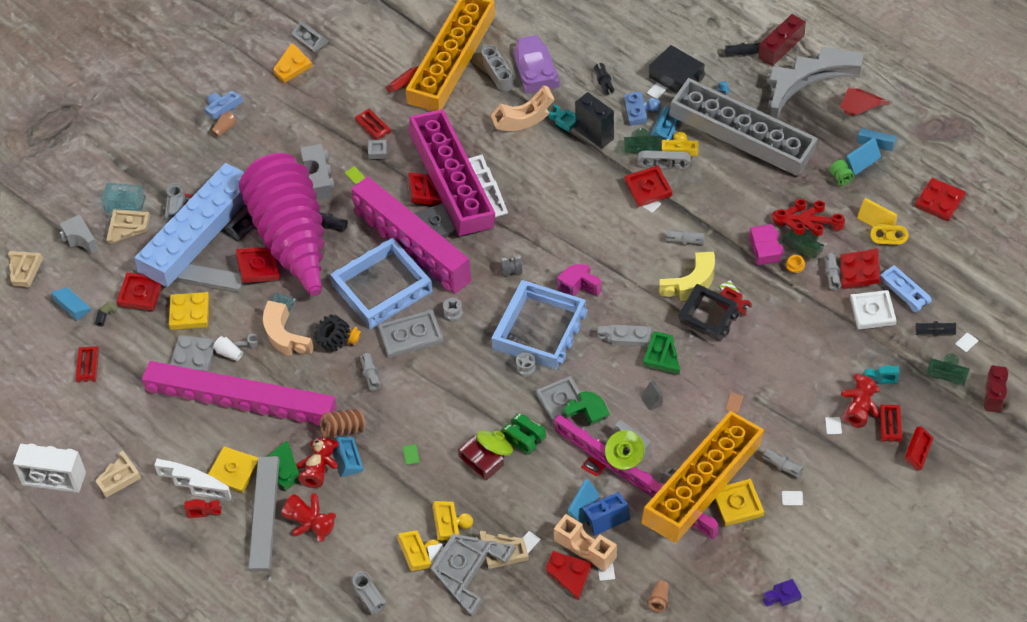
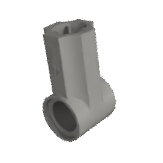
(175, 200)
(368, 594)

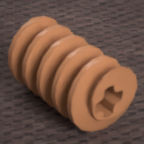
(342, 422)

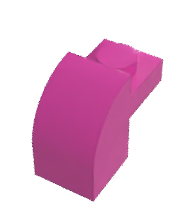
(577, 278)

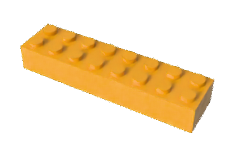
(450, 54)
(702, 477)

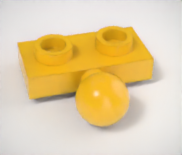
(681, 144)
(446, 520)
(414, 550)

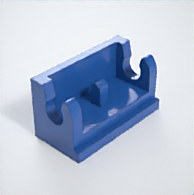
(607, 513)

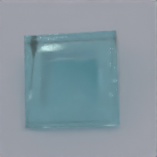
(280, 298)

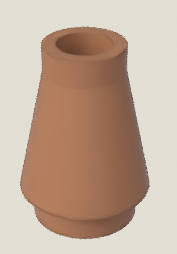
(224, 124)
(659, 597)

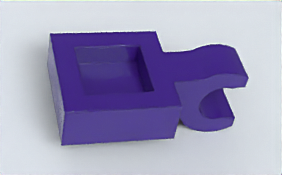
(784, 592)

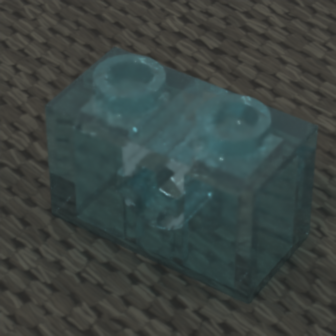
(123, 197)

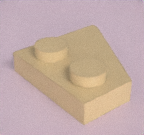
(127, 224)
(24, 267)
(117, 476)

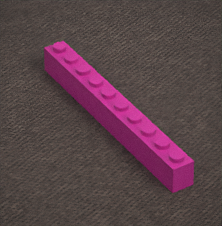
(237, 392)

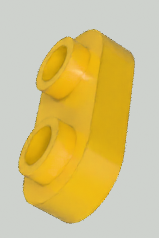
(889, 234)

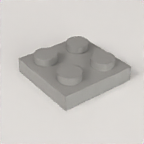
(194, 353)

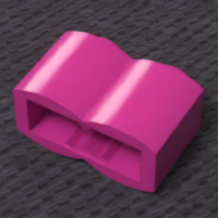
(765, 244)

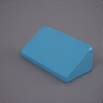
(664, 125)
(883, 140)
(863, 156)
(70, 303)
(347, 456)
(586, 495)

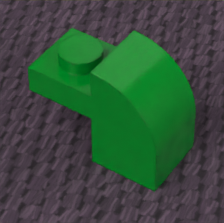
(591, 406)

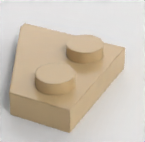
(519, 554)

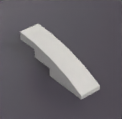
(489, 185)
(198, 482)

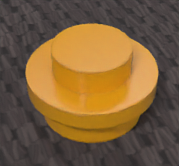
(795, 264)
(354, 336)

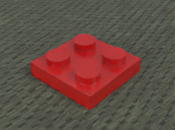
(648, 186)
(940, 199)
(257, 265)
(860, 268)
(139, 292)

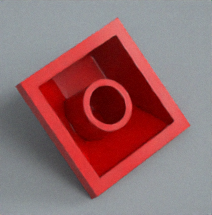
(860, 102)

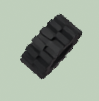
(337, 338)

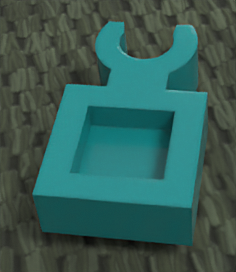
(564, 119)
(884, 375)

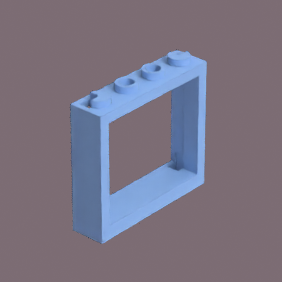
(548, 296)
(393, 304)

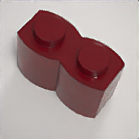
(995, 389)
(480, 458)

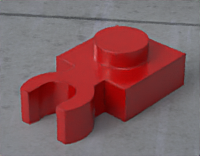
(737, 297)
(199, 508)

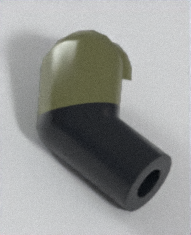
(103, 311)

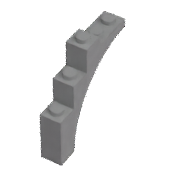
(828, 64)

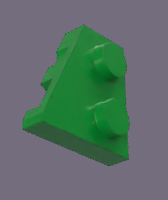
(662, 353)
(288, 471)

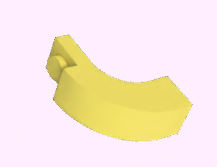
(702, 275)

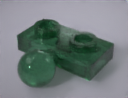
(642, 142)
(804, 243)
(948, 369)

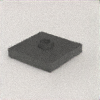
(438, 220)

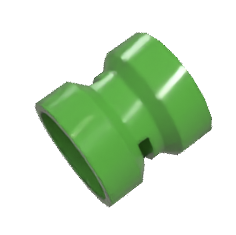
(840, 170)

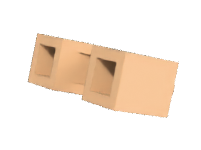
(598, 551)

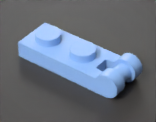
(905, 288)

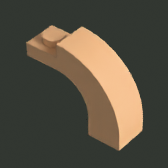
(525, 115)
(274, 321)

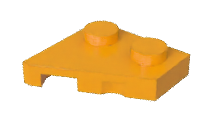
(291, 64)

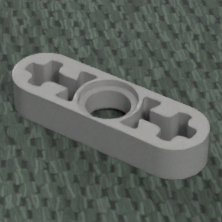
(646, 159)

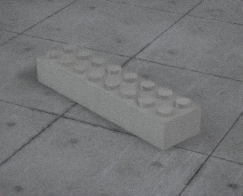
(743, 127)

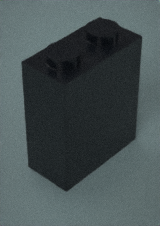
(674, 68)
(594, 120)

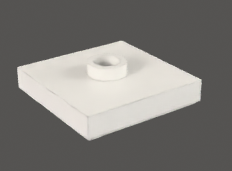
(873, 309)

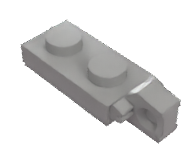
(625, 335)

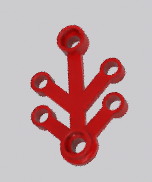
(806, 219)

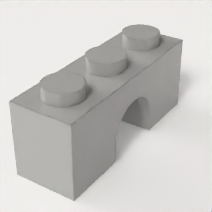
(315, 161)

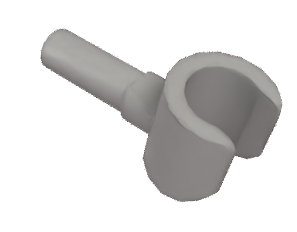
(250, 342)

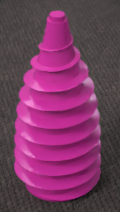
(286, 215)

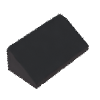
(240, 226)

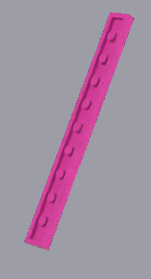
(640, 479)

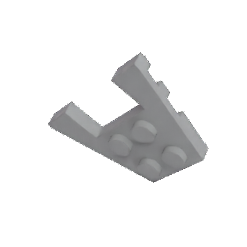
(461, 561)

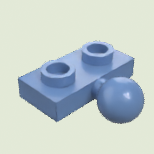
(220, 104)
(637, 107)

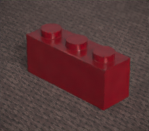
(782, 39)

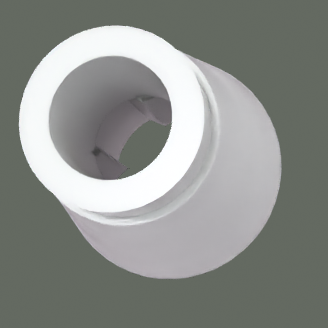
(227, 348)

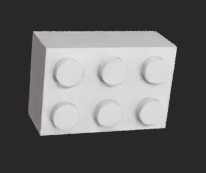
(49, 467)

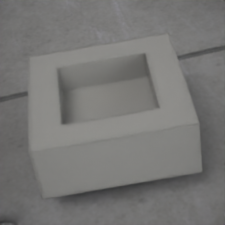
(377, 149)

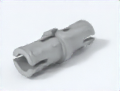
(685, 237)
(832, 271)
(370, 371)
(782, 463)

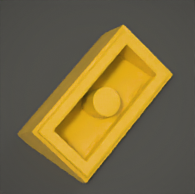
(874, 214)

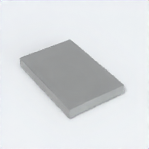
(410, 333)

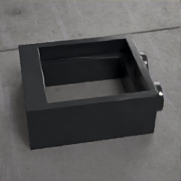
(692, 304)

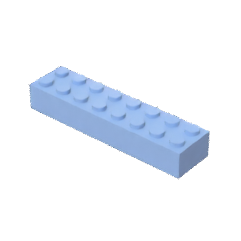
(192, 227)

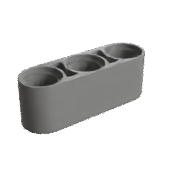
(497, 68)

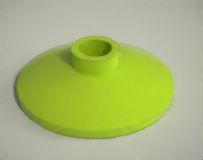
(494, 442)
(618, 443)

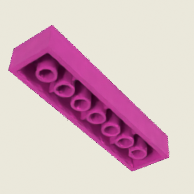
(451, 172)
(412, 234)

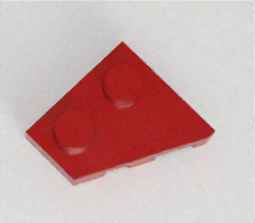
(422, 189)
(569, 572)

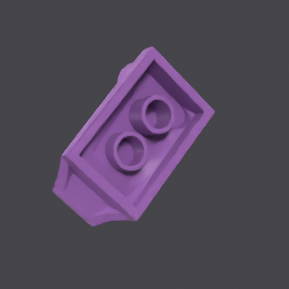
(534, 64)

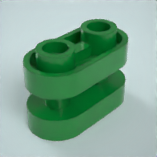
(524, 433)

